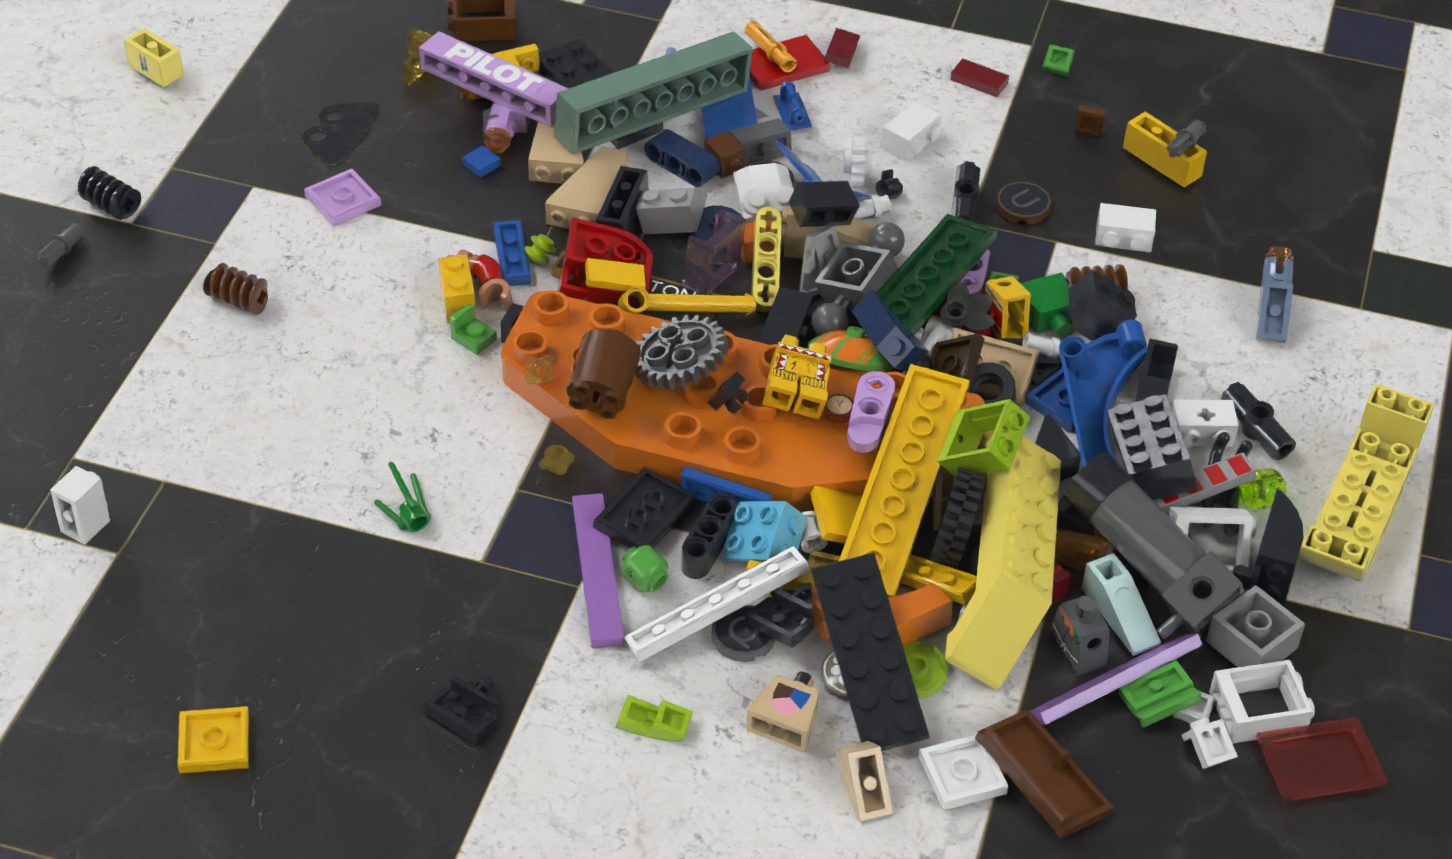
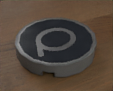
(739, 640)

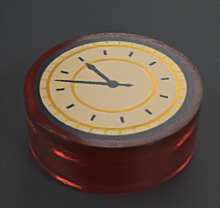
(838, 408)

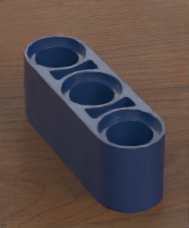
(682, 158)

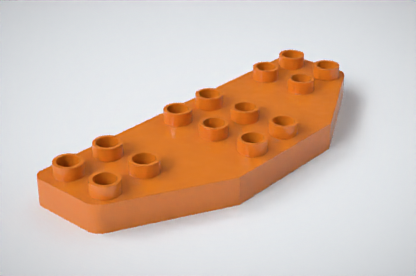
(678, 427)

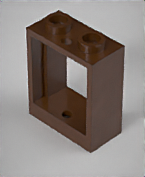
(482, 27)

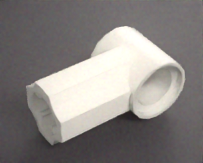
(934, 332)

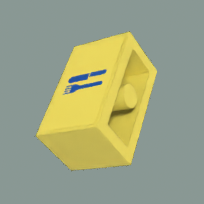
(154, 57)

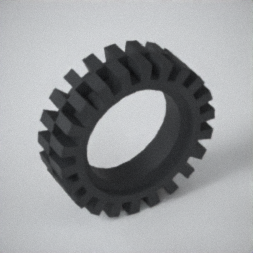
(958, 518)

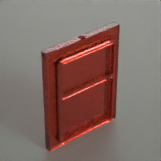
(1321, 759)

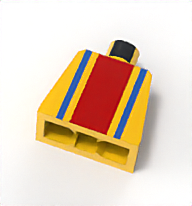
(1011, 303)

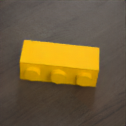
(1149, 140)

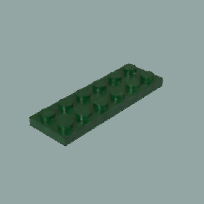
(935, 268)

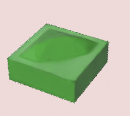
(1058, 60)

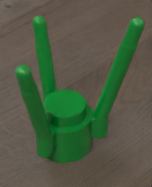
(412, 513)

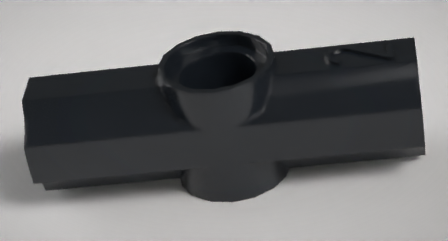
(966, 191)
(1259, 421)

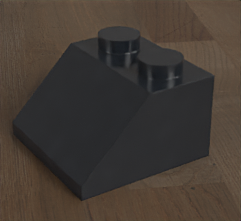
(1099, 305)

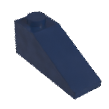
(888, 333)

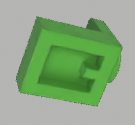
(470, 331)

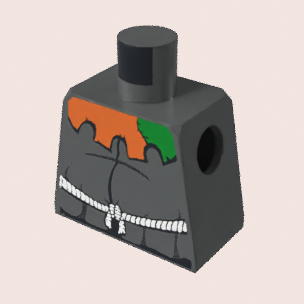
(1082, 634)

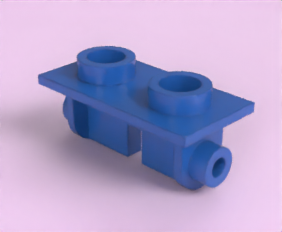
(791, 107)

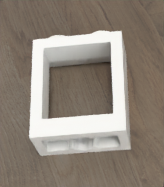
(1247, 526)
(1281, 674)

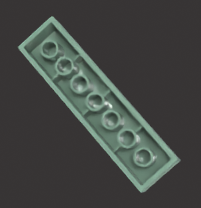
(652, 92)

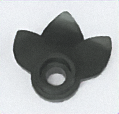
(970, 308)

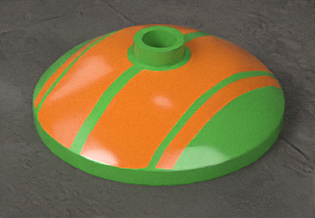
(852, 350)

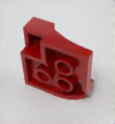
(603, 243)

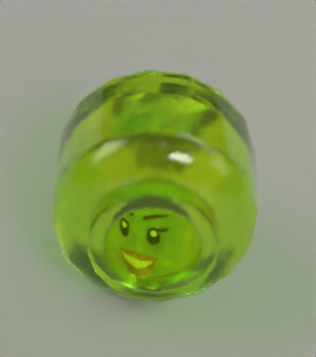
(1261, 491)

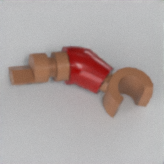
(489, 275)

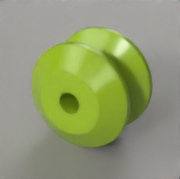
(540, 249)

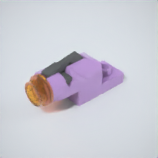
(500, 125)

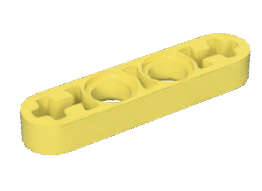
(767, 259)

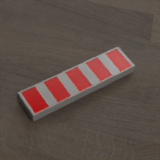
(1212, 481)

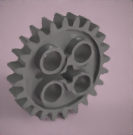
(681, 352)

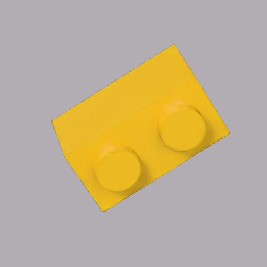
(455, 284)

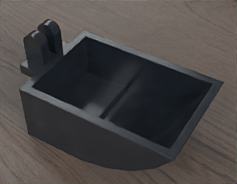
(1277, 551)

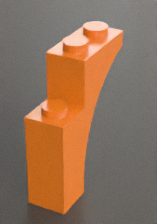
(915, 613)

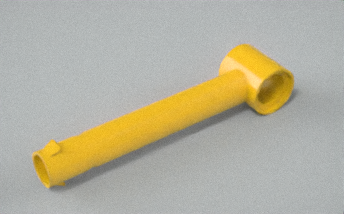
(687, 302)

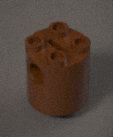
(603, 372)

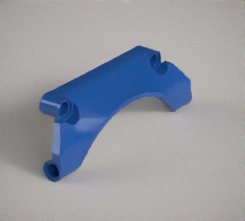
(1094, 380)

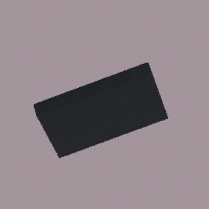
(644, 510)

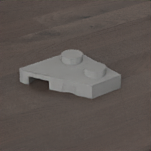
(818, 251)

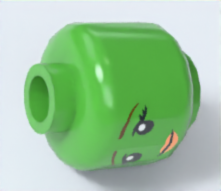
(644, 568)

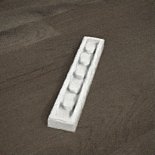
(716, 603)

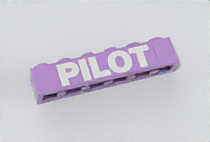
(491, 77)

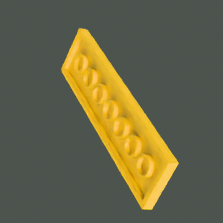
(905, 472)

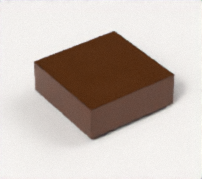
(1089, 120)

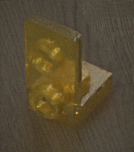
(411, 66)

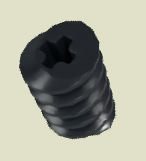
(108, 193)

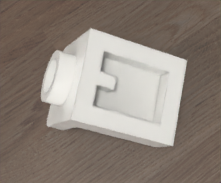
(1210, 742)

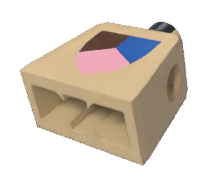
(785, 711)

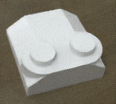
(762, 187)

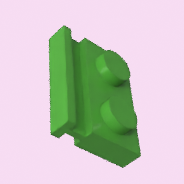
(1160, 693)

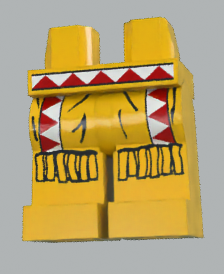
(799, 375)

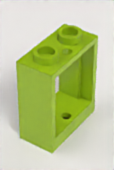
(970, 426)

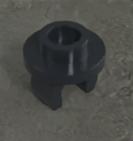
(888, 185)

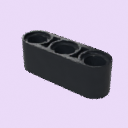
(707, 536)

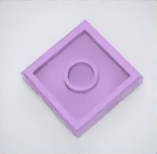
(342, 197)

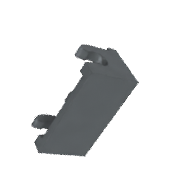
(761, 139)

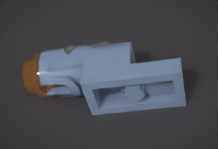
(1275, 295)

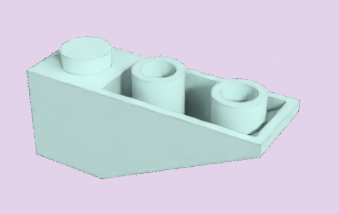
(1120, 603)

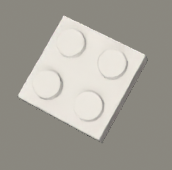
(962, 772)

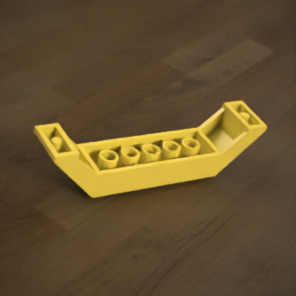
(1013, 565)

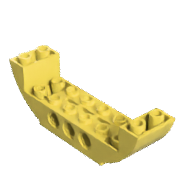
(1368, 484)

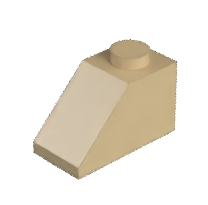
(865, 779)

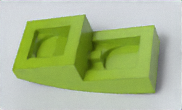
(653, 721)

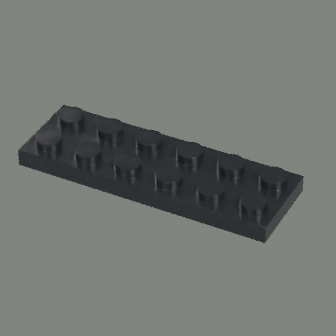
(577, 64)
(869, 652)

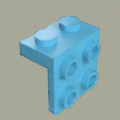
(763, 530)

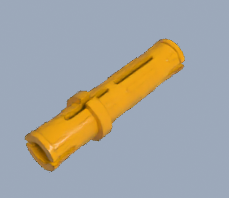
(774, 50)

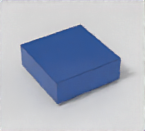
(481, 161)

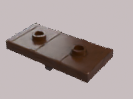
(1044, 773)

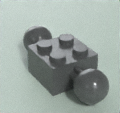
(853, 274)

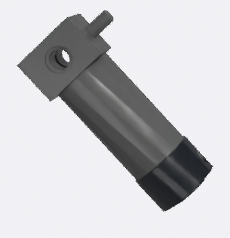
(1153, 545)

